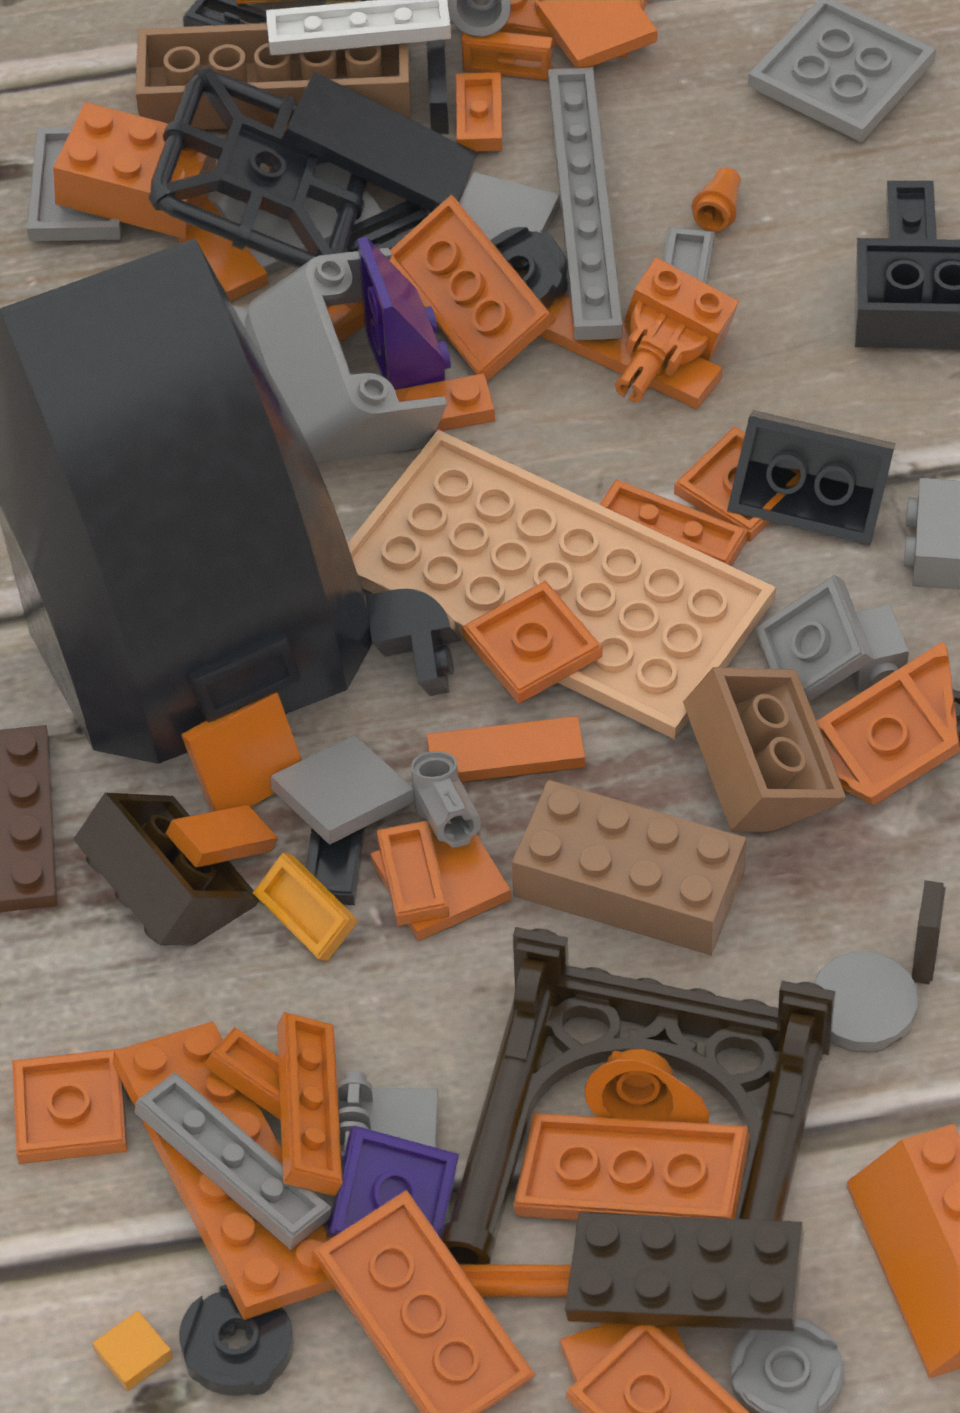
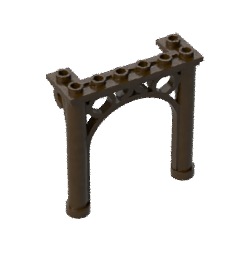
(552, 992)

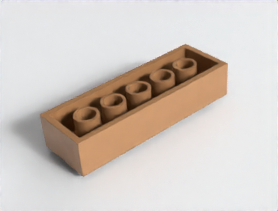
(242, 51)

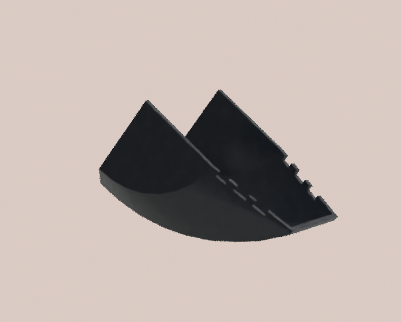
(163, 503)

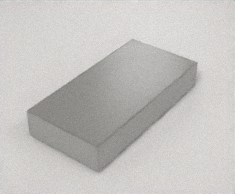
(690, 251)

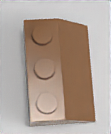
(762, 747)

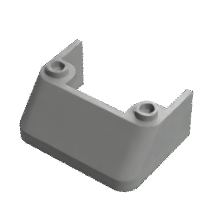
(298, 343)

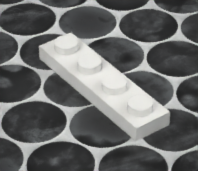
(356, 25)

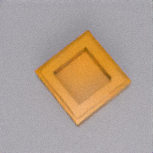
(132, 1350)

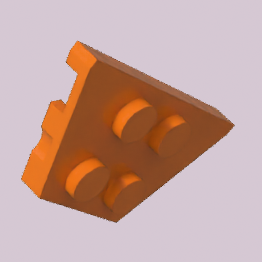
(894, 728)

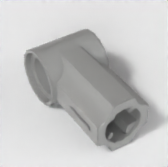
(443, 798)

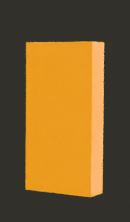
(305, 906)

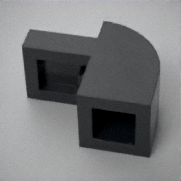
(417, 623)

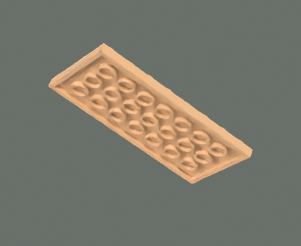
(488, 531)

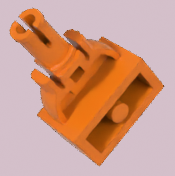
(671, 320)

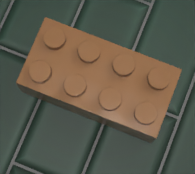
(629, 867)

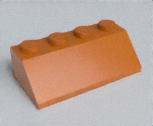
(913, 1223)

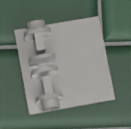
(392, 1111)

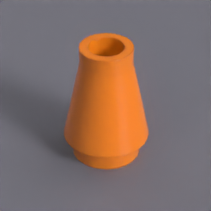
(716, 203)

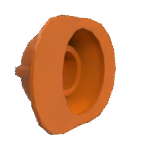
(642, 1088)

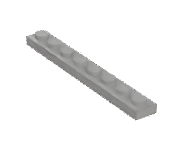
(584, 205)

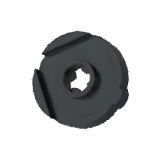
(538, 254)
(234, 1370)

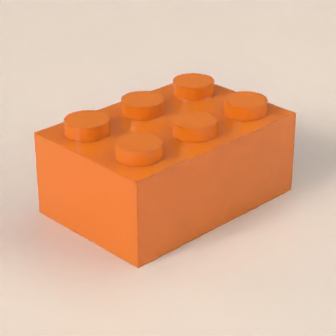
(111, 165)

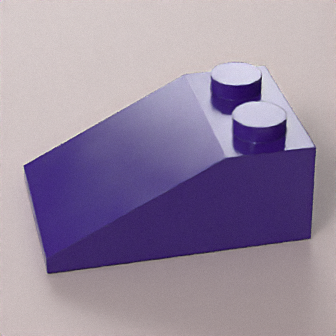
(398, 324)

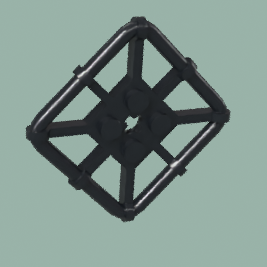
(239, 175)

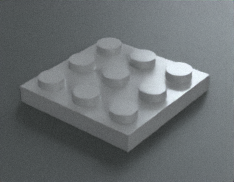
(842, 68)

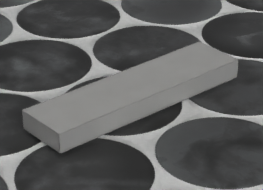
(231, 1160)

